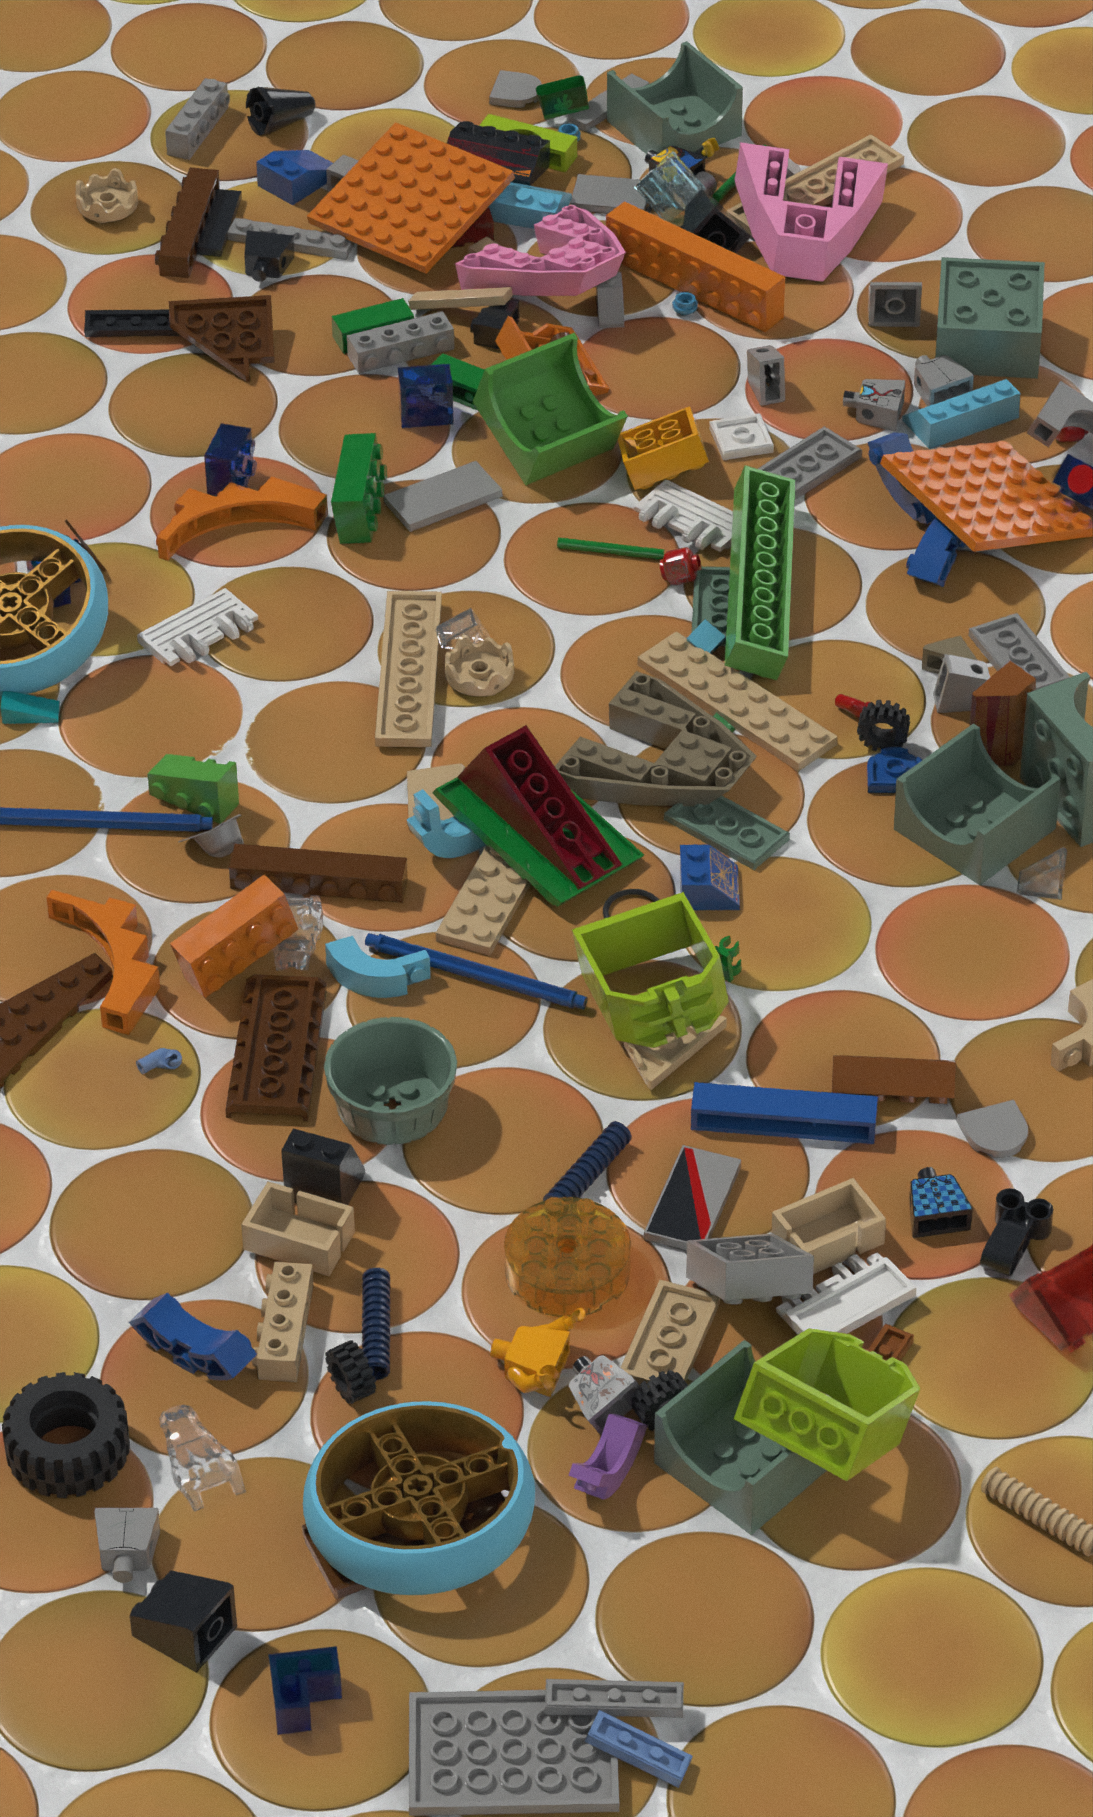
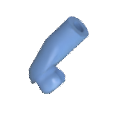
(160, 1058)

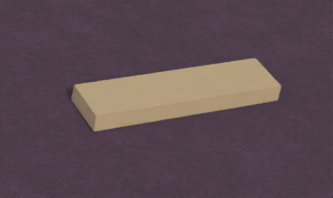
(460, 298)

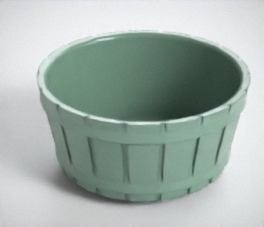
(387, 1062)

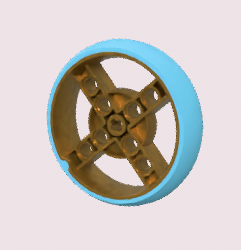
(28, 607)
(418, 1498)

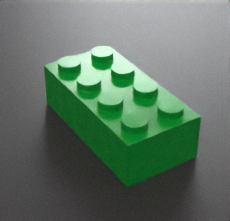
(358, 488)

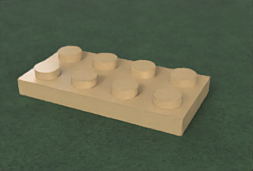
(670, 1331)

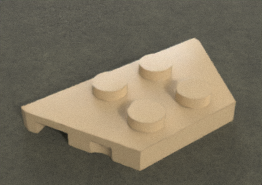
(660, 1062)

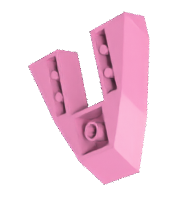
(802, 237)
(578, 258)

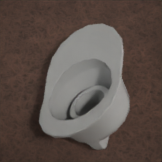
(221, 839)

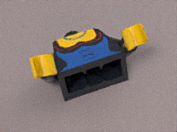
(693, 159)

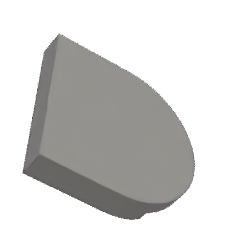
(514, 89)
(995, 1129)

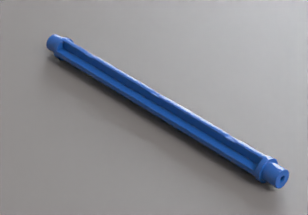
(105, 819)
(480, 972)

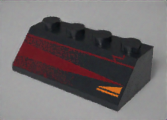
(520, 153)

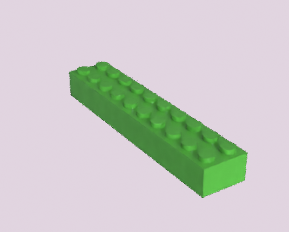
(760, 573)

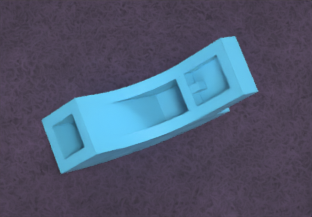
(441, 837)
(372, 975)

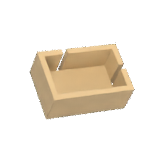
(832, 1224)
(310, 1238)

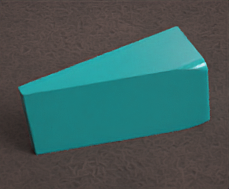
(26, 708)

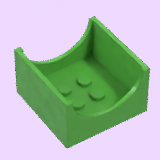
(545, 411)

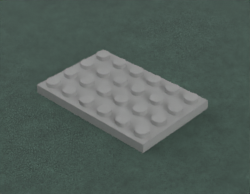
(503, 1757)

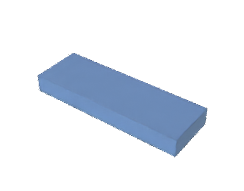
(638, 1748)

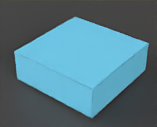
(706, 637)

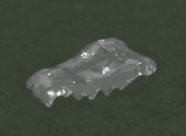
(301, 944)
(197, 1456)

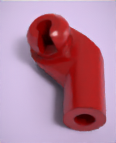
(850, 704)

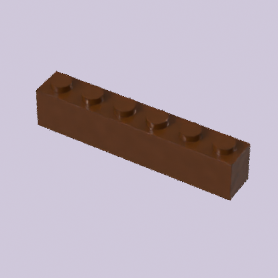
(187, 222)
(320, 872)

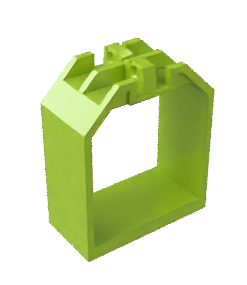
(639, 937)
(839, 1432)

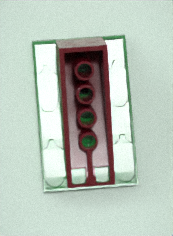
(535, 820)

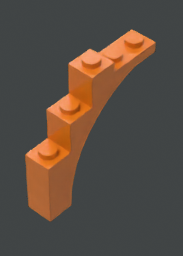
(236, 504)
(113, 929)

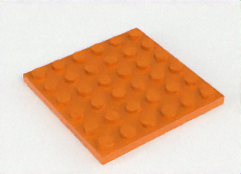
(411, 197)
(989, 495)

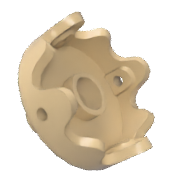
(106, 197)
(469, 657)

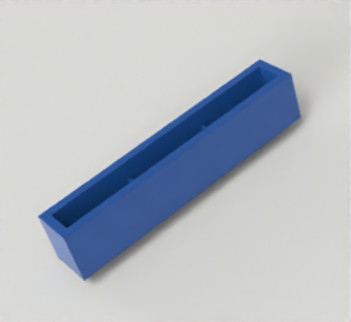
(784, 1113)

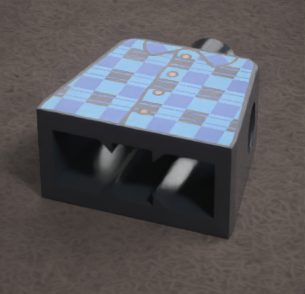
(937, 1205)

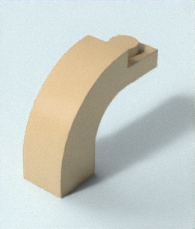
(1080, 1043)

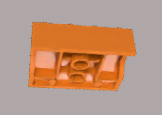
(516, 342)

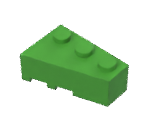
(196, 785)

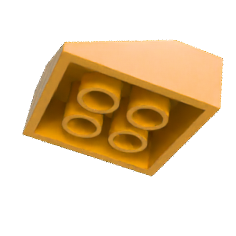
(662, 448)

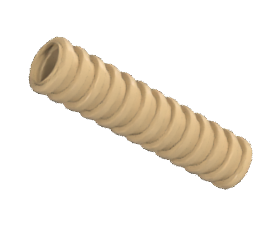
(1038, 1509)

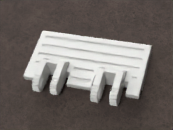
(688, 515)
(197, 628)
(849, 1299)

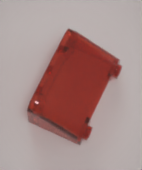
(1061, 1301)

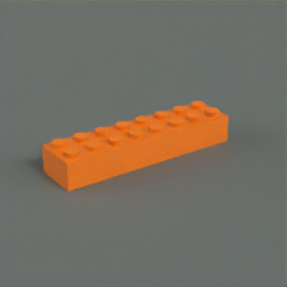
(698, 267)

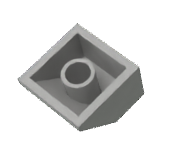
(894, 304)

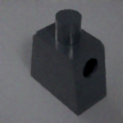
(267, 254)

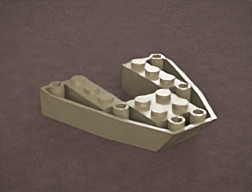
(695, 768)

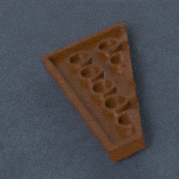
(39, 1011)

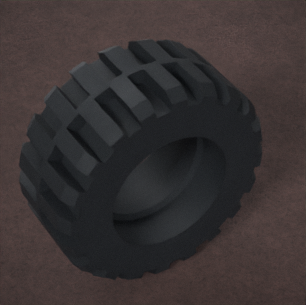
(71, 1466)

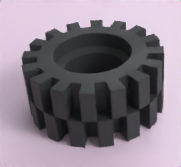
(885, 714)
(350, 1371)
(655, 1395)

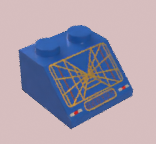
(708, 878)

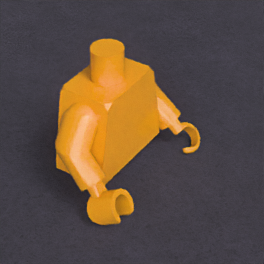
(537, 1354)

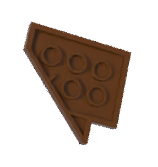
(228, 329)

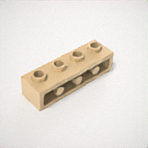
(284, 1321)

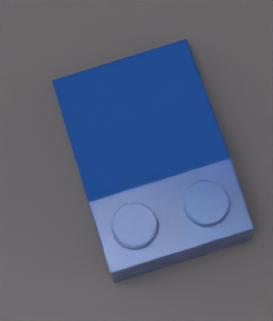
(292, 174)

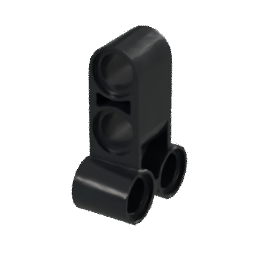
(1016, 1227)

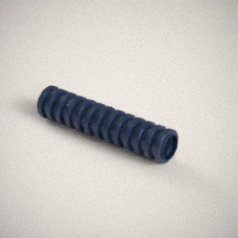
(592, 1162)
(376, 1320)

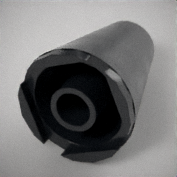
(277, 108)

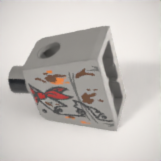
(602, 1389)

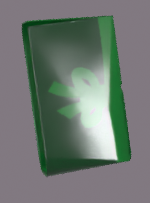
(562, 97)

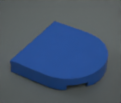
(887, 767)

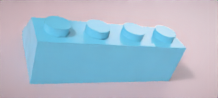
(527, 204)
(965, 414)

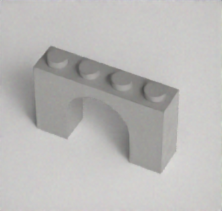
(1062, 409)

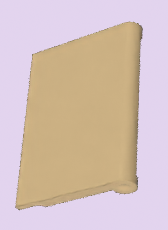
(429, 780)

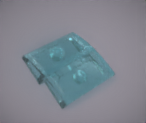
(669, 187)

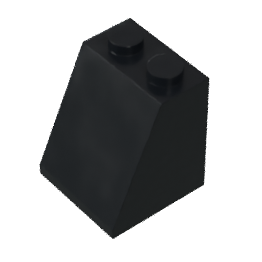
(321, 1166)
(186, 1617)

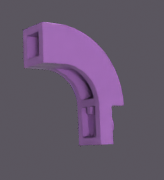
(611, 1458)

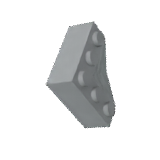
(750, 1267)

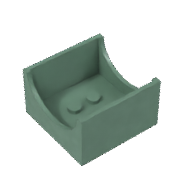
(679, 108)
(991, 315)
(1062, 744)
(971, 810)
(722, 1458)

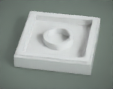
(741, 436)

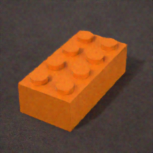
(234, 936)

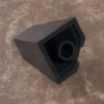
(713, 222)

